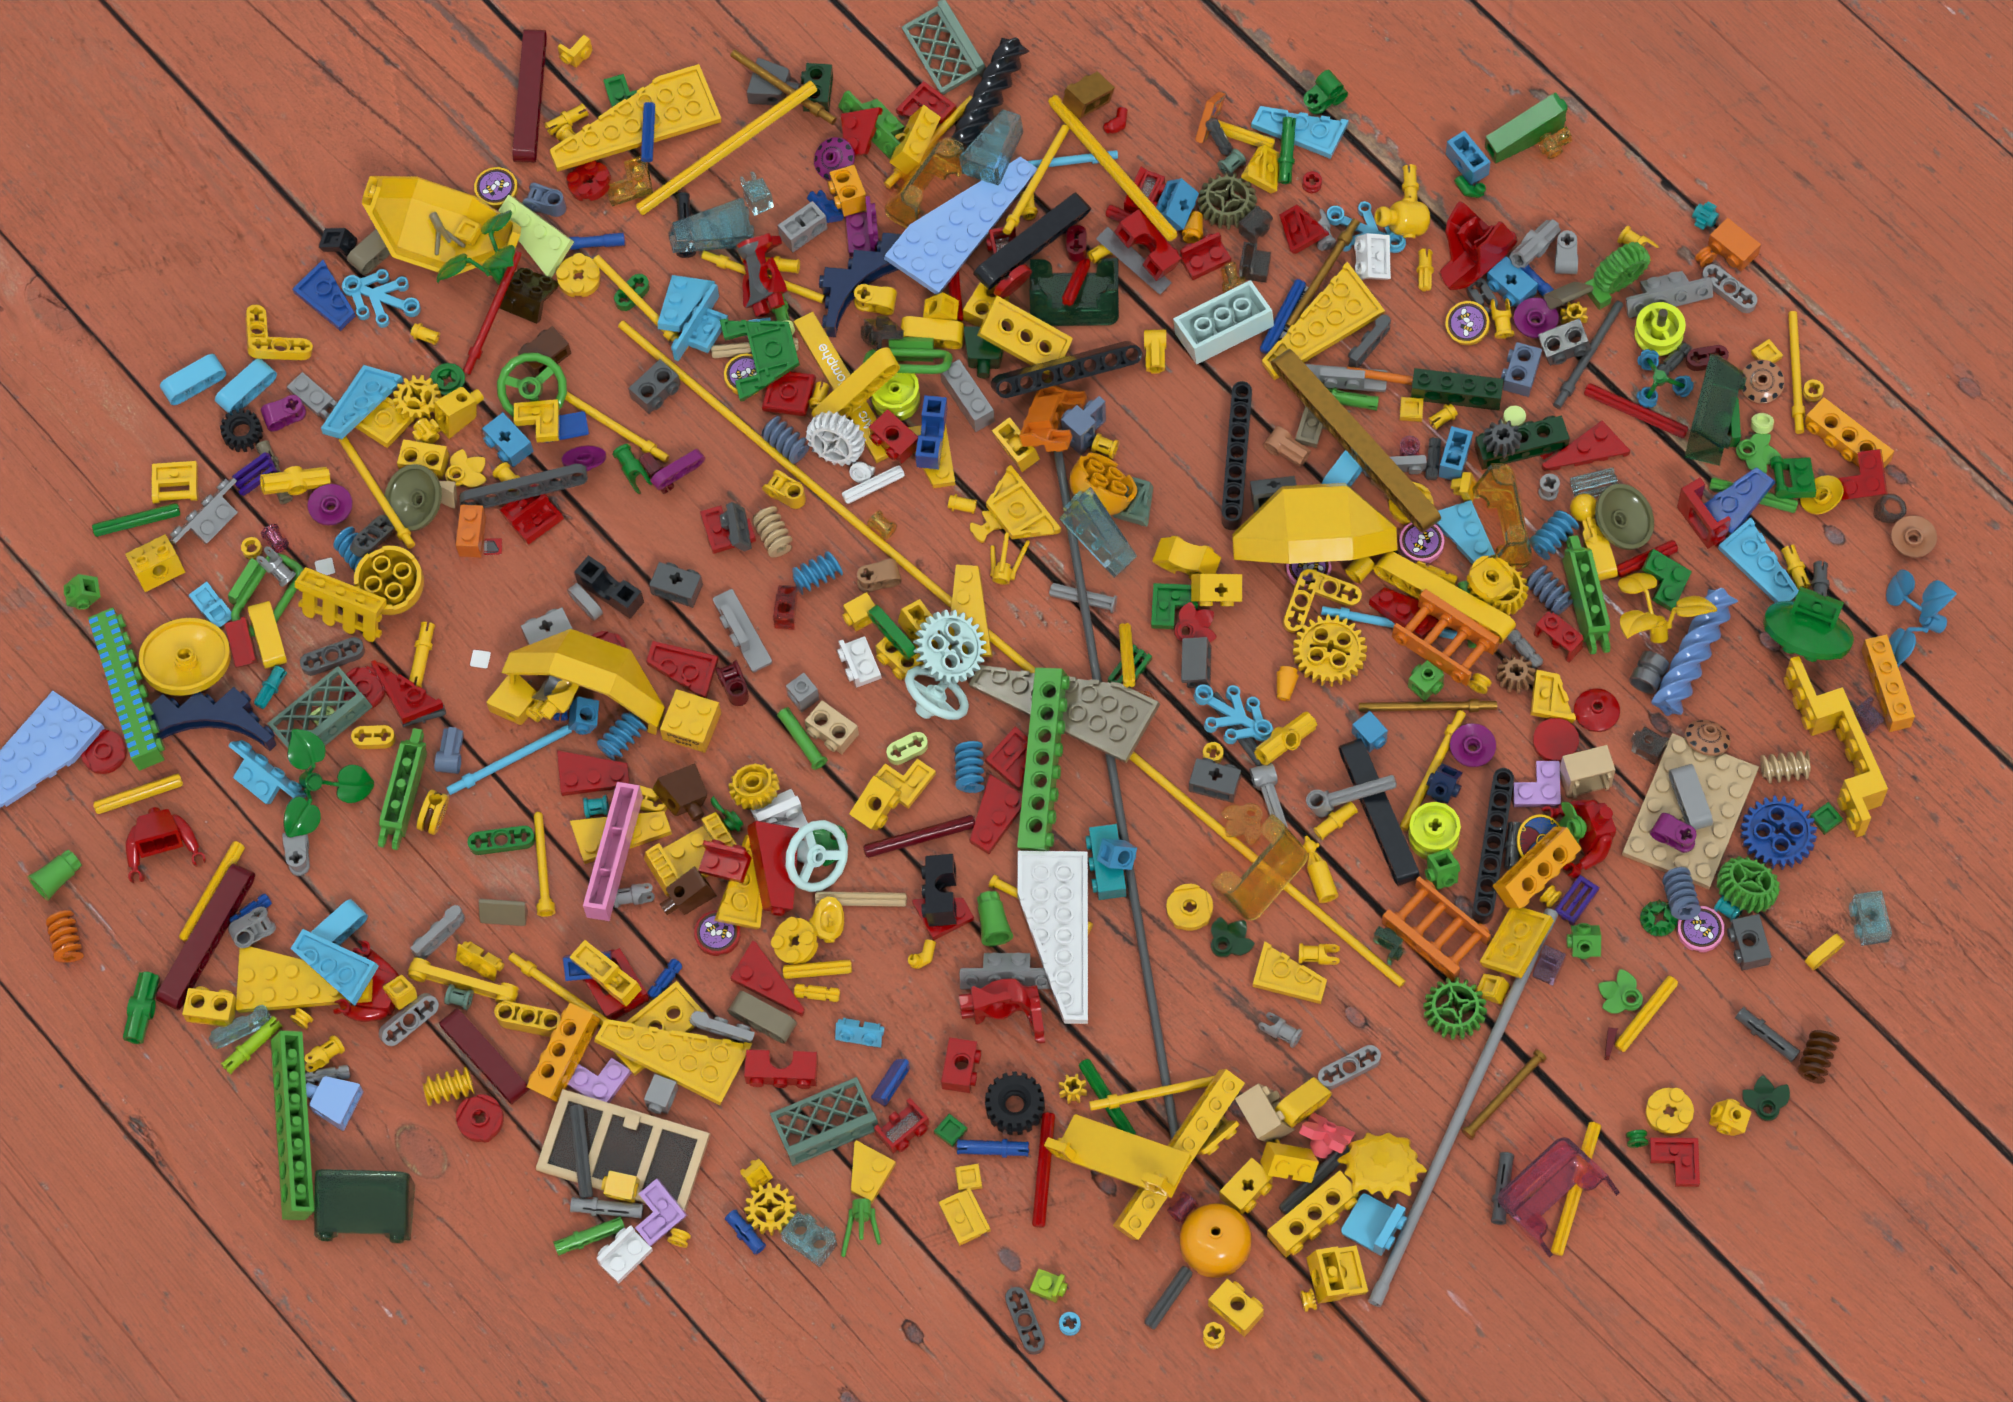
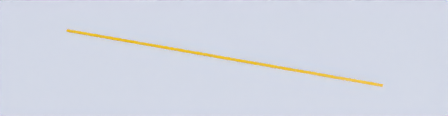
(995, 640)

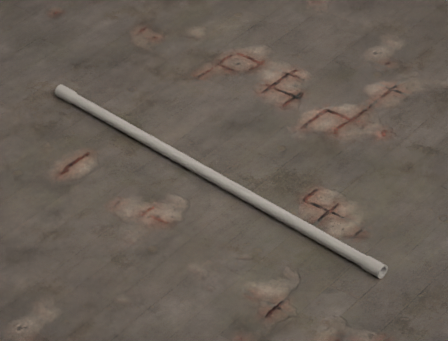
(1382, 1285)

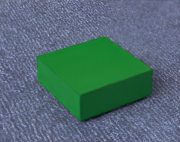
(1826, 818)
(950, 1130)

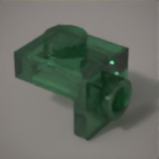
(1388, 939)

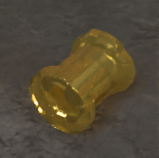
(882, 525)

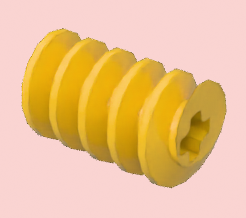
(448, 1086)

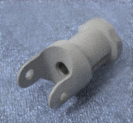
(1327, 242)
(276, 566)
(635, 894)
(1281, 1030)

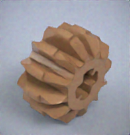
(1522, 669)

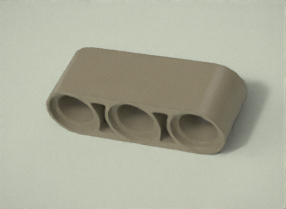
(368, 253)
(762, 1017)

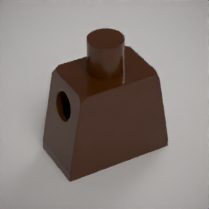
(682, 792)
(688, 893)

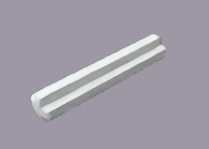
(873, 484)

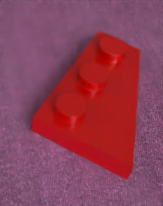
(1401, 610)
(685, 666)
(996, 814)

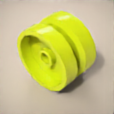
(898, 395)
(1433, 829)

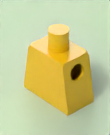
(456, 410)
(513, 701)

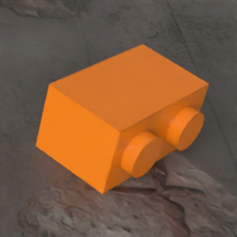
(1734, 244)
(471, 531)

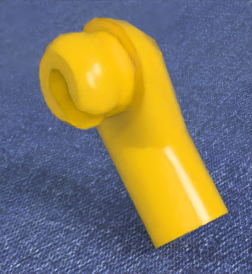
(925, 957)

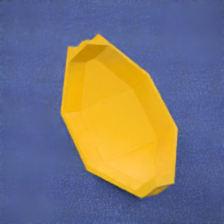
(401, 216)
(1314, 526)
(592, 665)

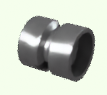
(1649, 672)

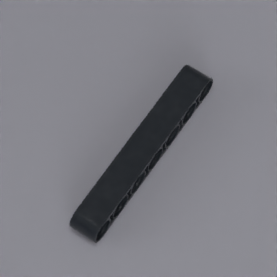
(1032, 241)
(1056, 369)
(1233, 464)
(1380, 814)
(1493, 835)

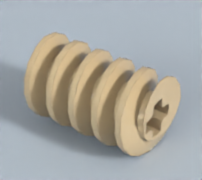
(772, 532)
(1785, 766)

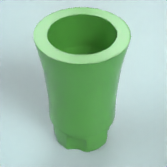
(54, 874)
(993, 920)

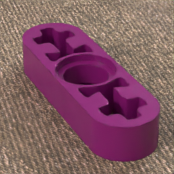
(677, 469)

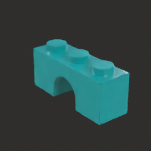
(1108, 881)

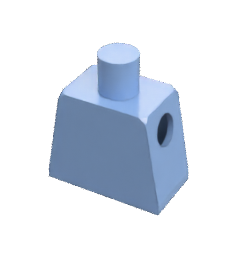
(334, 1100)

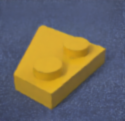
(1263, 169)
(869, 1171)

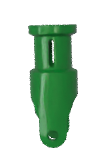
(630, 465)

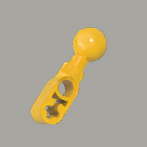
(1583, 510)

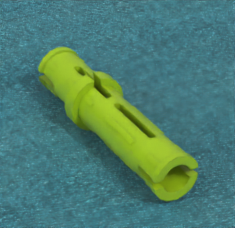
(251, 1045)

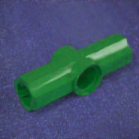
(141, 1007)

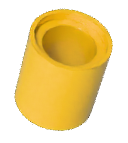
(1359, 569)

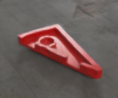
(1594, 445)
(407, 699)
(760, 977)

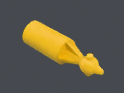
(1319, 873)

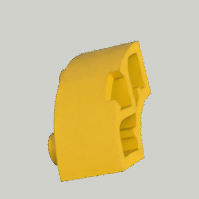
(1177, 555)

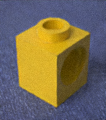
(941, 307)
(856, 612)
(620, 1186)

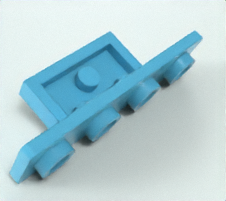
(702, 327)
(261, 776)

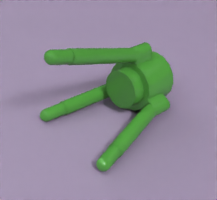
(861, 1211)

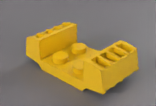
(682, 855)

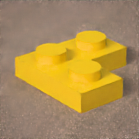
(543, 415)
(911, 783)

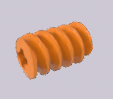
(63, 937)

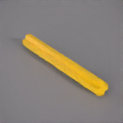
(232, 856)

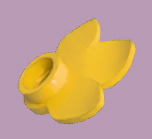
(468, 468)

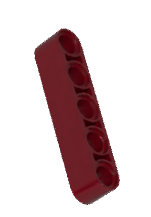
(484, 1056)

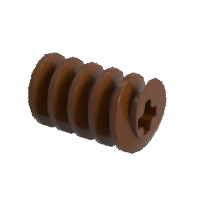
(1815, 1055)

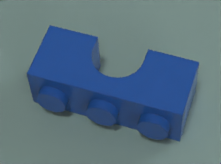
(932, 432)

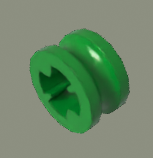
(1637, 1138)

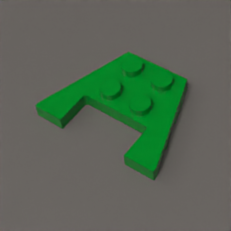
(771, 350)

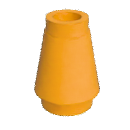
(1194, 228)
(1286, 682)

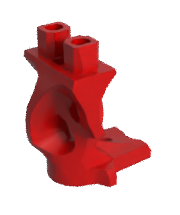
(1001, 1000)

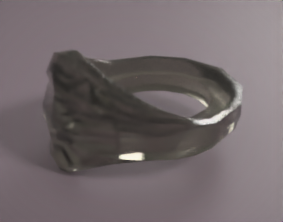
(1882, 514)

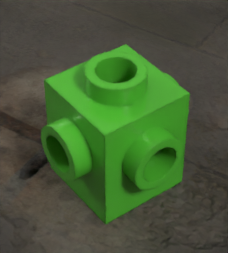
(82, 591)
(1426, 680)
(1442, 869)
(1584, 941)

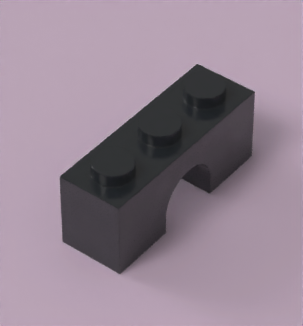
(598, 581)
(939, 873)

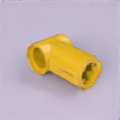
(1155, 350)

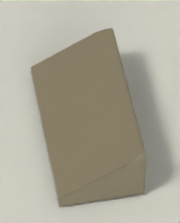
(1566, 294)
(502, 912)

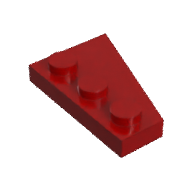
(589, 774)

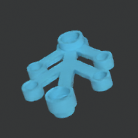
(1370, 226)
(379, 295)
(1234, 716)

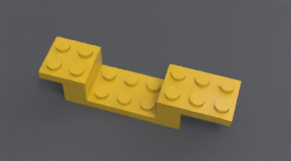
(1834, 711)

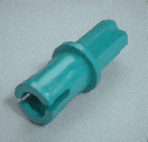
(270, 687)

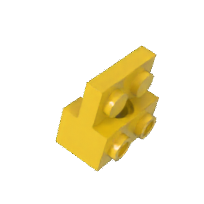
(155, 563)
(1336, 1273)

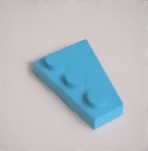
(680, 301)

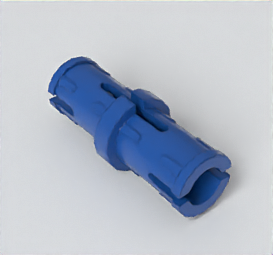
(745, 1232)

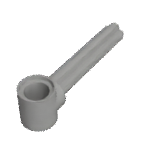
(1265, 779)
(1347, 795)

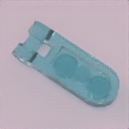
(239, 1028)

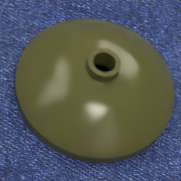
(407, 490)
(1624, 516)

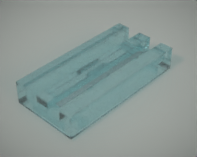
(1593, 476)

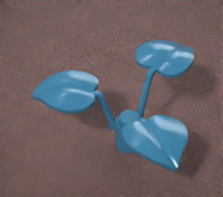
(1934, 598)

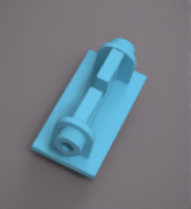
(849, 1031)

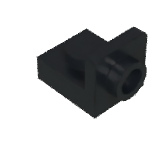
(337, 240)

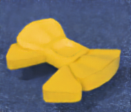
(981, 532)

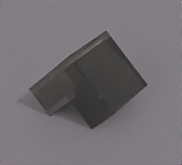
(1254, 263)

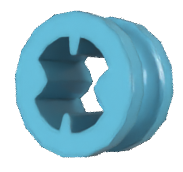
(1073, 1317)

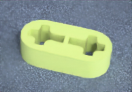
(906, 747)

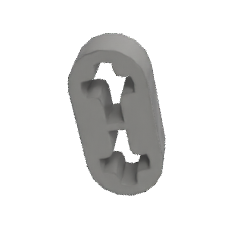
(584, 601)

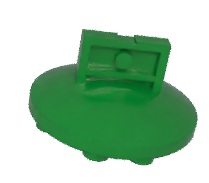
(1809, 626)

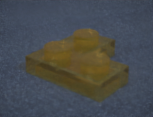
(634, 186)

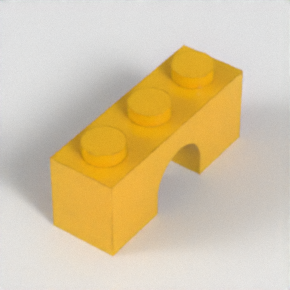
(919, 133)

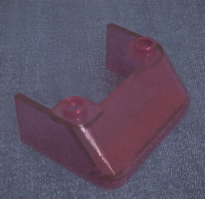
(1545, 1183)

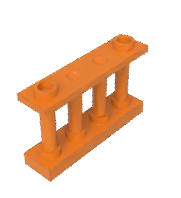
(1448, 617)
(1432, 950)

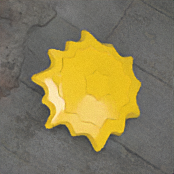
(1382, 1164)

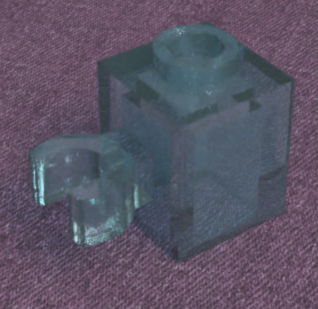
(756, 194)

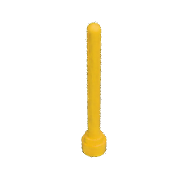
(545, 906)

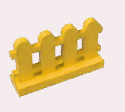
(341, 594)

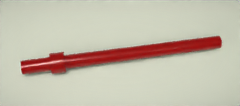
(475, 351)

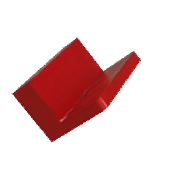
(241, 642)

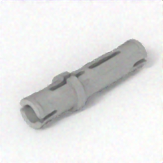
(613, 1208)

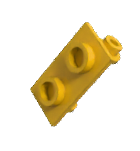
(470, 956)

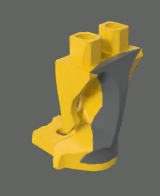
(553, 697)

